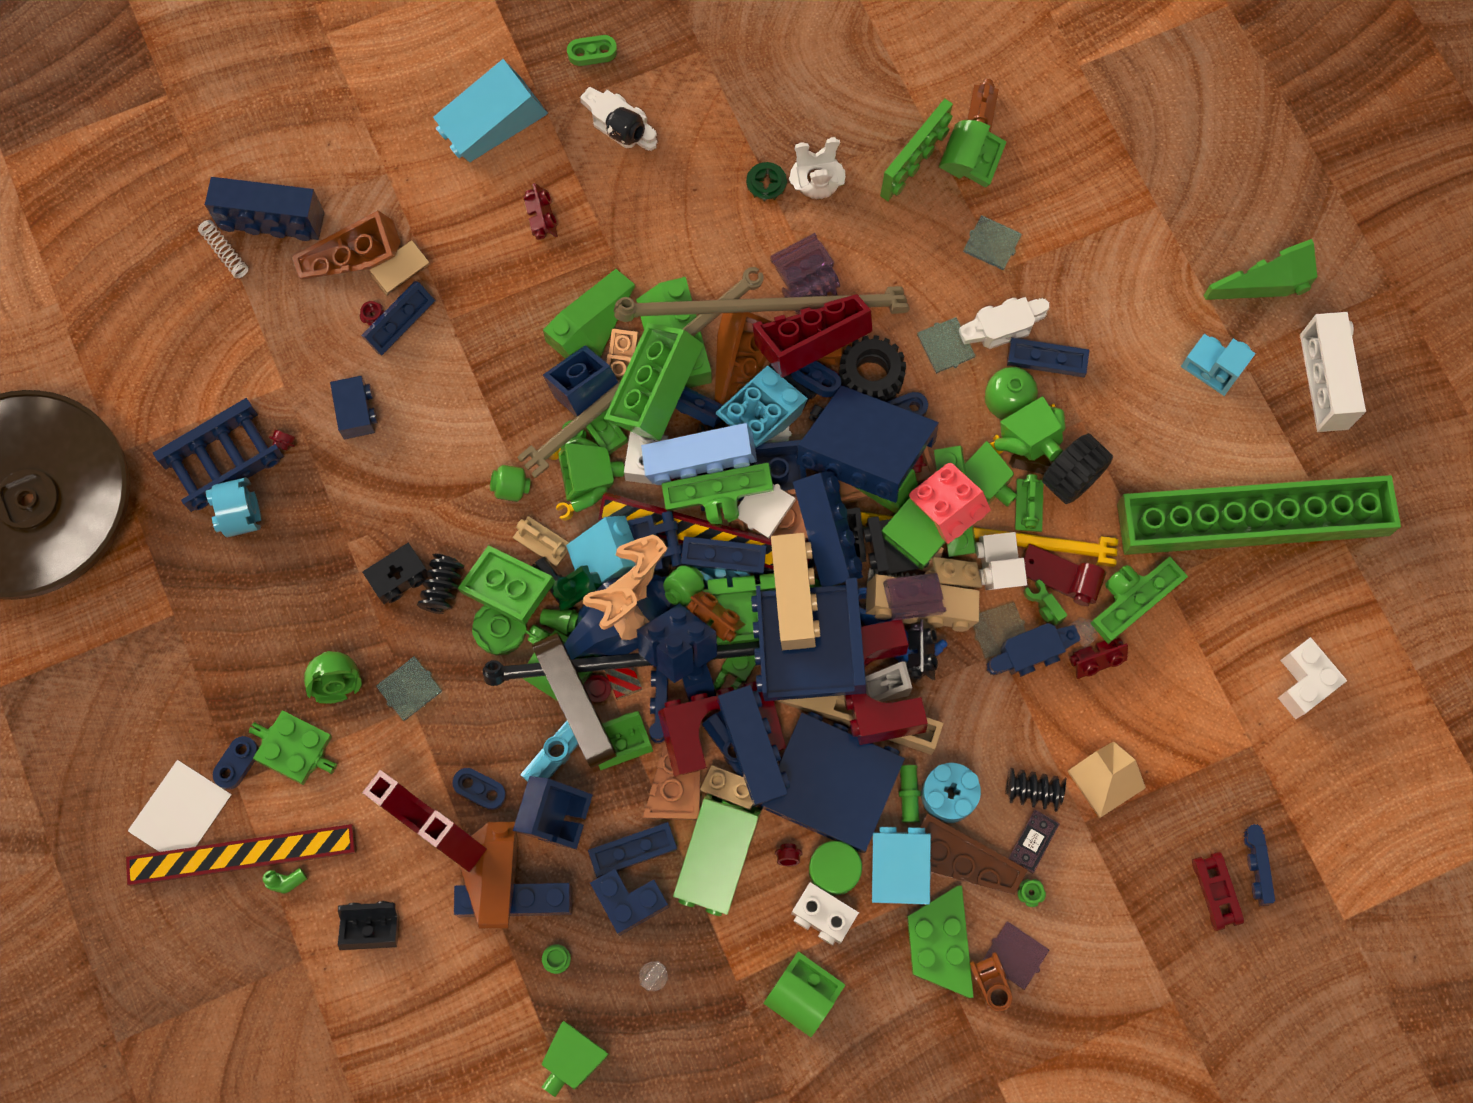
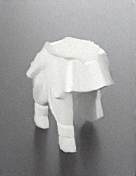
(823, 181)

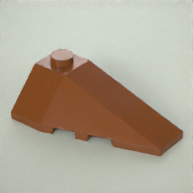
(350, 249)
(737, 355)
(493, 876)

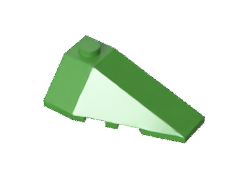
(1283, 276)
(589, 317)

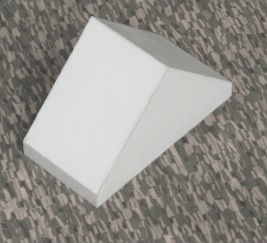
(889, 683)

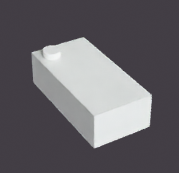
(1332, 371)

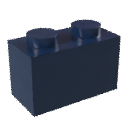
(353, 407)

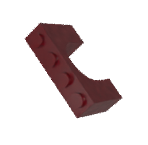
(879, 720)
(682, 723)
(425, 821)

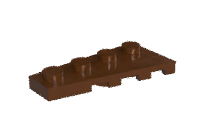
(968, 860)

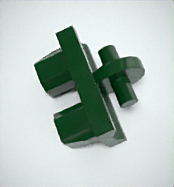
(575, 586)

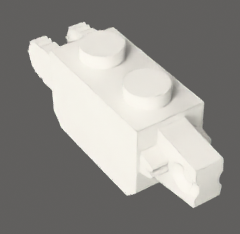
(603, 103)
(1007, 321)

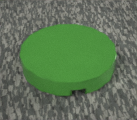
(497, 632)

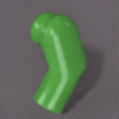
(283, 883)

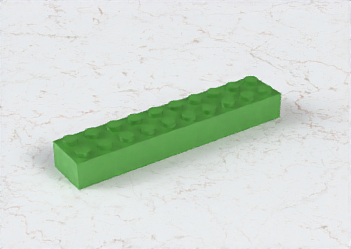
(1258, 515)

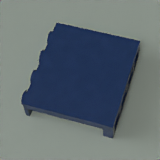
(866, 442)
(821, 671)
(835, 782)

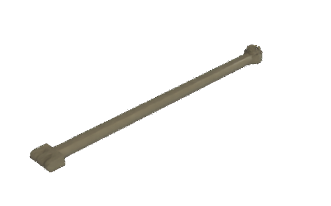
(626, 309)
(603, 403)

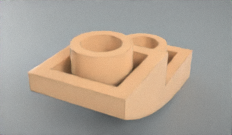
(621, 350)

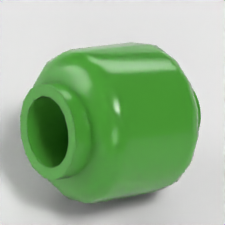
(509, 483)
(683, 584)

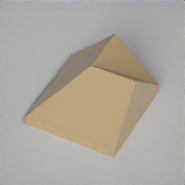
(1107, 778)

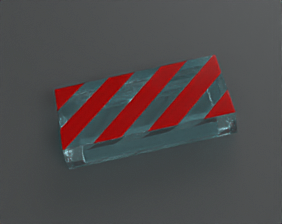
(623, 682)

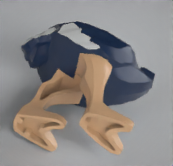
(622, 604)

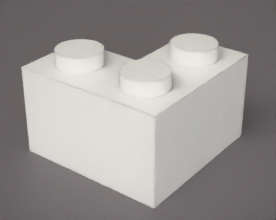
(1000, 562)
(1315, 677)

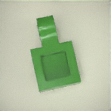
(1049, 607)

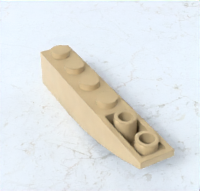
(834, 709)

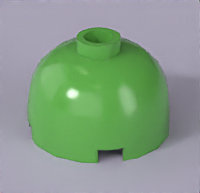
(1010, 391)
(331, 677)

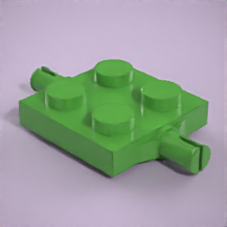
(292, 747)

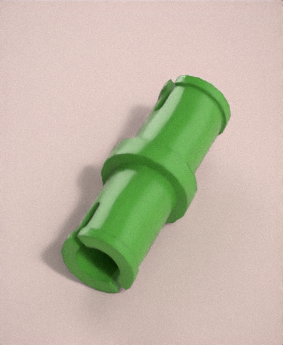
(909, 794)

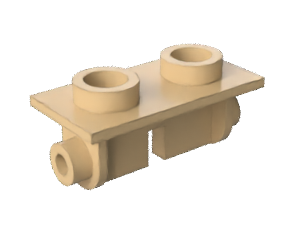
(541, 540)
(956, 572)
(727, 787)

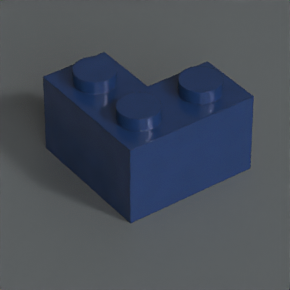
(625, 908)

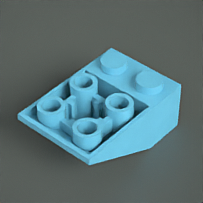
(765, 404)

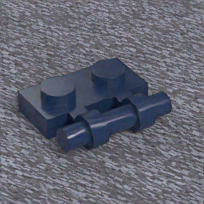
(647, 526)

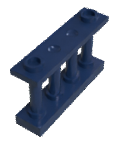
(217, 429)

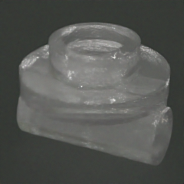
(1085, 631)
(653, 976)

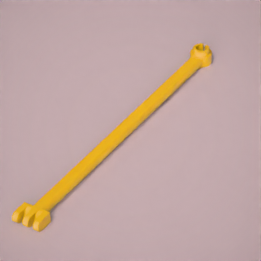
(1045, 543)

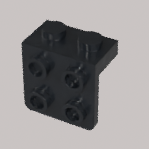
(884, 556)

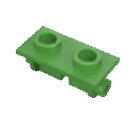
(1029, 504)

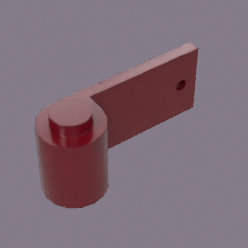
(1076, 581)

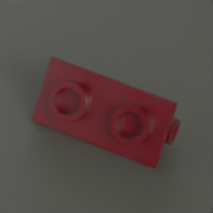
(539, 202)
(1108, 655)

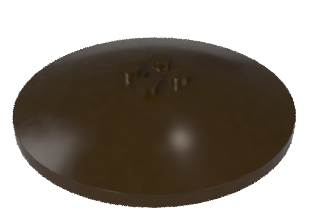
(77, 488)

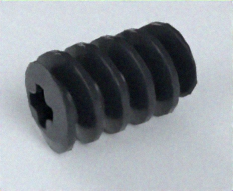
(439, 584)
(1035, 789)

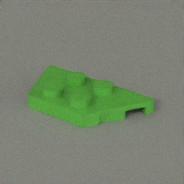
(941, 943)

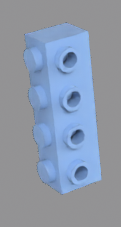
(699, 453)

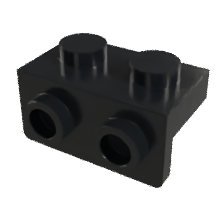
(368, 926)

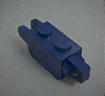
(1033, 648)

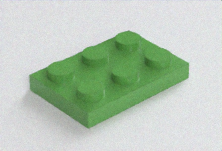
(506, 585)

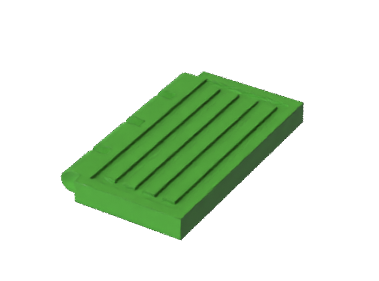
(739, 600)

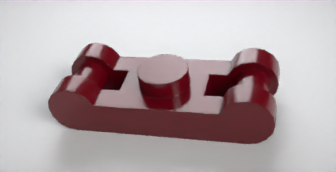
(1218, 891)

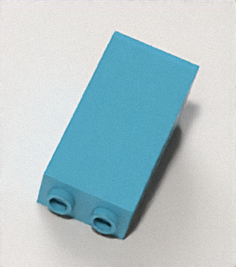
(489, 112)

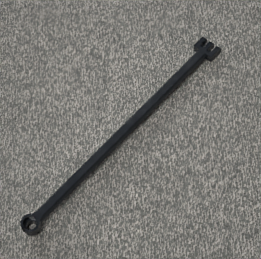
(495, 673)

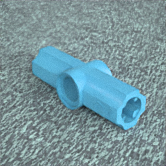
(546, 765)

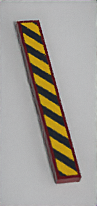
(688, 525)
(240, 855)

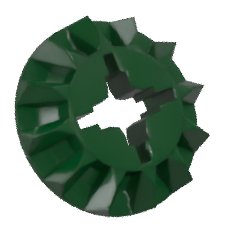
(758, 174)

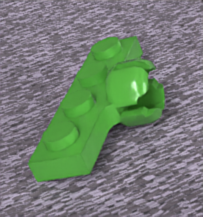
(718, 491)
(966, 542)
(1135, 596)

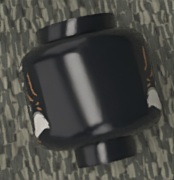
(625, 126)

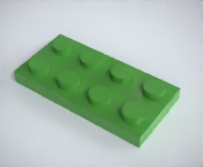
(919, 147)

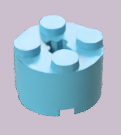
(234, 507)
(963, 783)

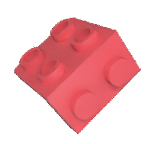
(950, 501)

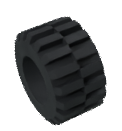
(873, 352)
(1077, 468)

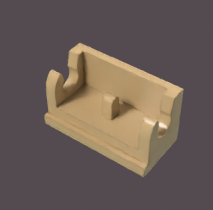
(399, 268)

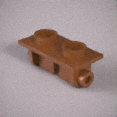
(983, 102)
(725, 622)

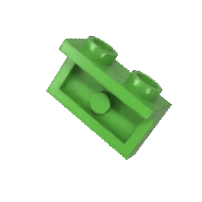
(627, 738)

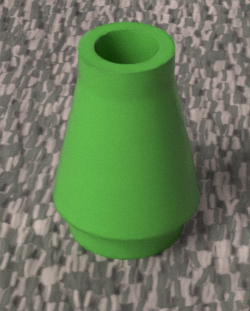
(562, 621)

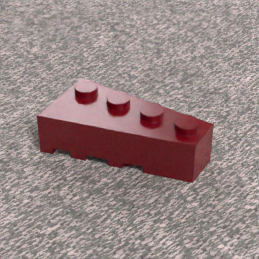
(812, 334)

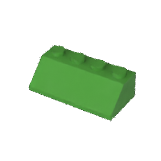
(675, 291)
(654, 380)

